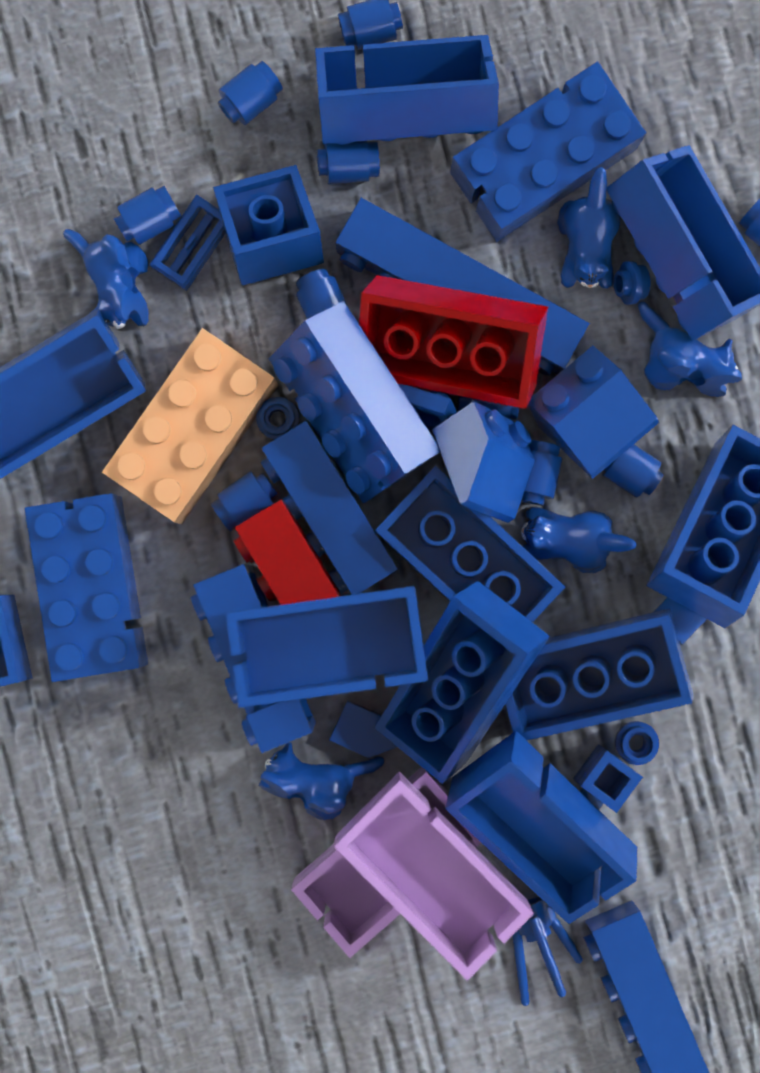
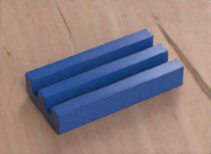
(176, 235)

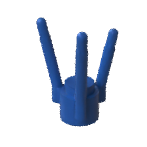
(537, 929)

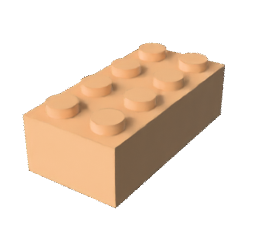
(191, 427)

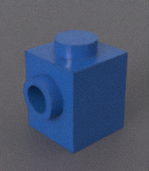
(606, 779)

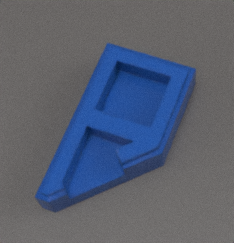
(358, 733)

